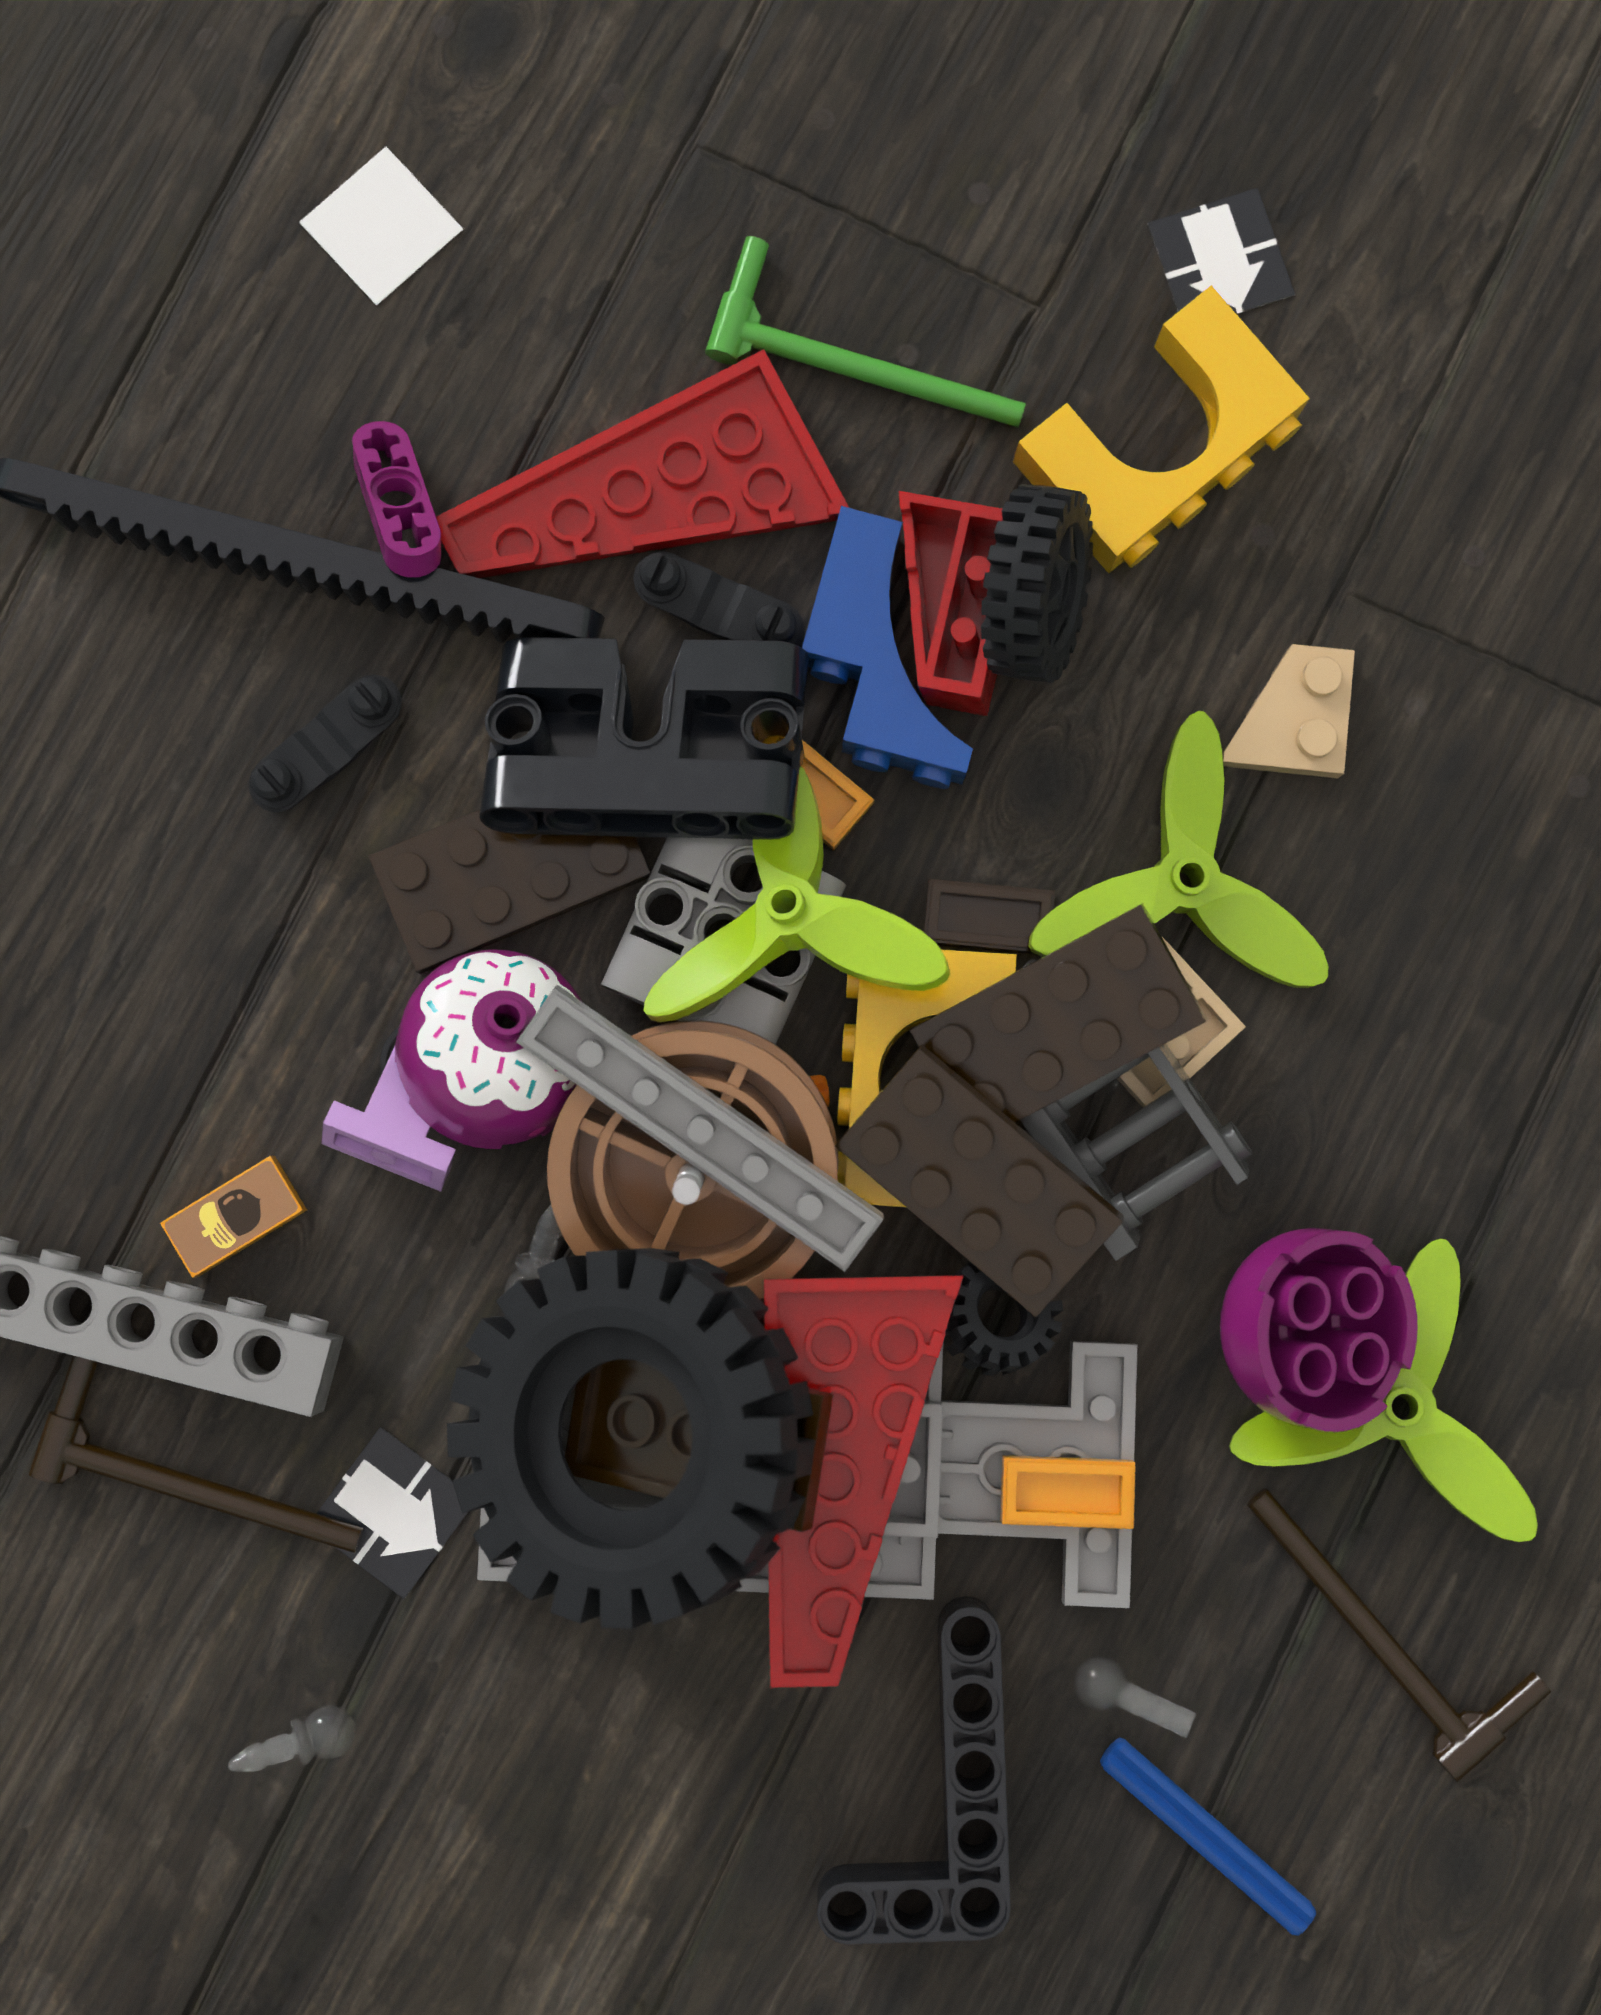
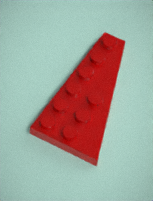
(681, 473)
(876, 1354)

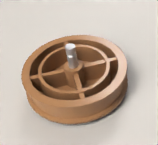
(631, 1192)

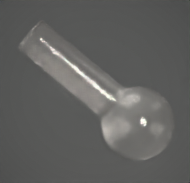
(1103, 1686)

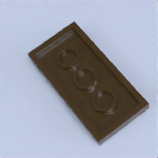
(480, 885)
(1067, 1017)
(979, 1181)
(637, 1433)

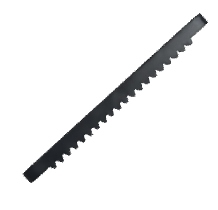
(290, 556)

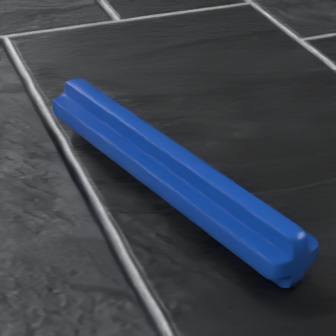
(1208, 1836)

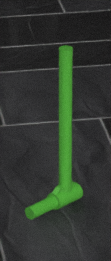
(739, 330)

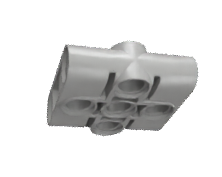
(710, 865)

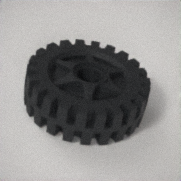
(1037, 582)

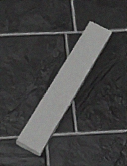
(700, 1128)

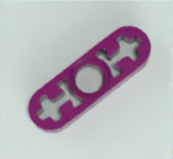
(389, 519)

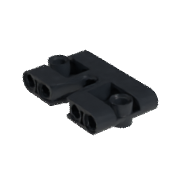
(691, 780)

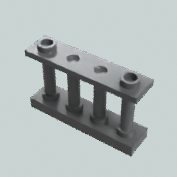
(1088, 1158)

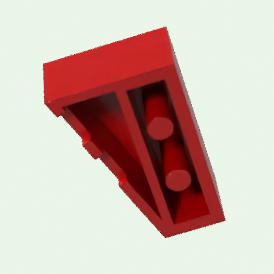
(946, 573)

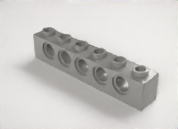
(44, 1320)

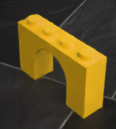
(1246, 406)
(880, 1021)

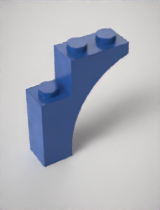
(855, 640)

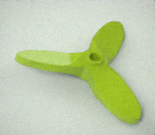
(1225, 909)
(795, 917)
(1440, 1447)

